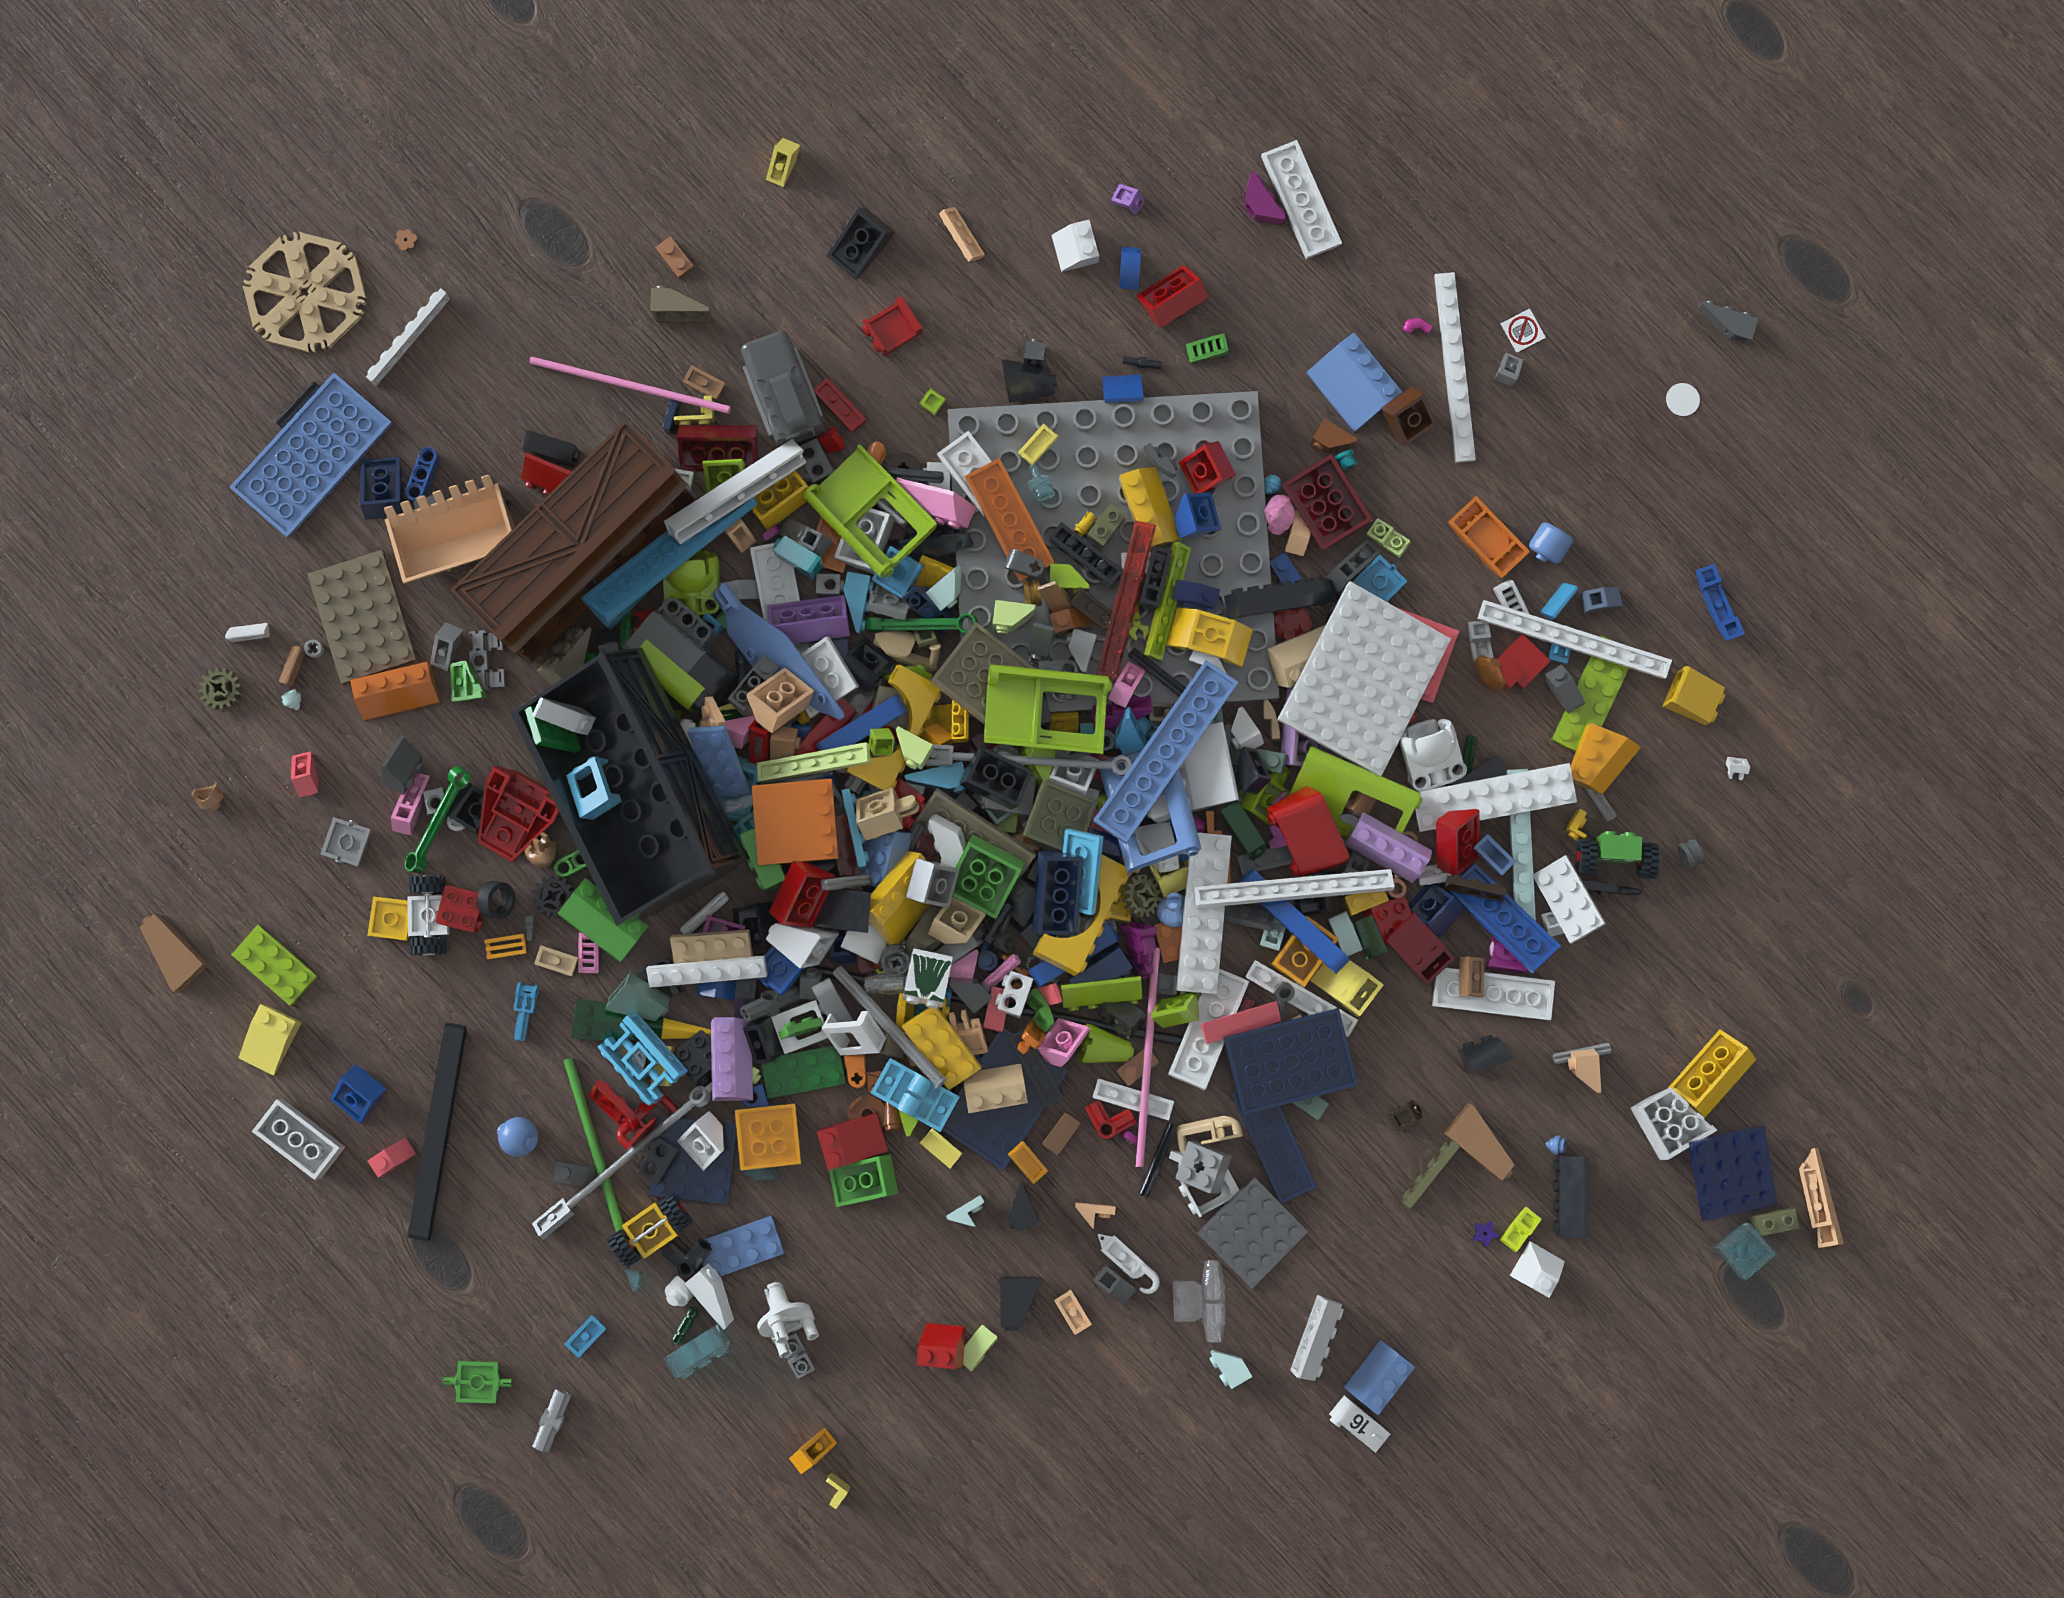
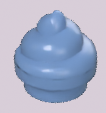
(1557, 1145)

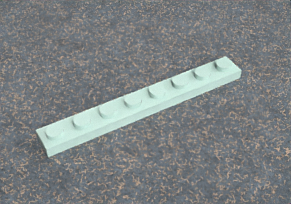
(1522, 853)

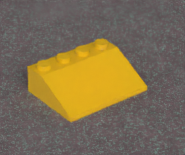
(890, 909)

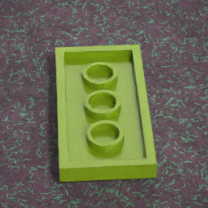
(274, 965)

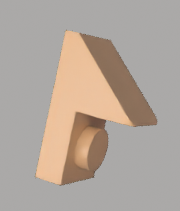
(1088, 1211)

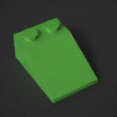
(863, 1181)

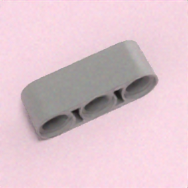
(831, 1001)

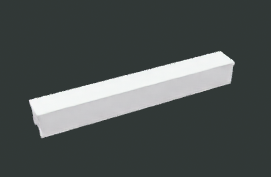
(735, 491)

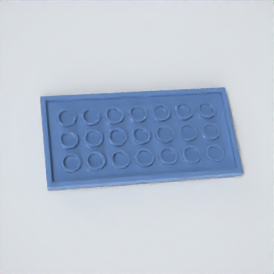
(311, 455)

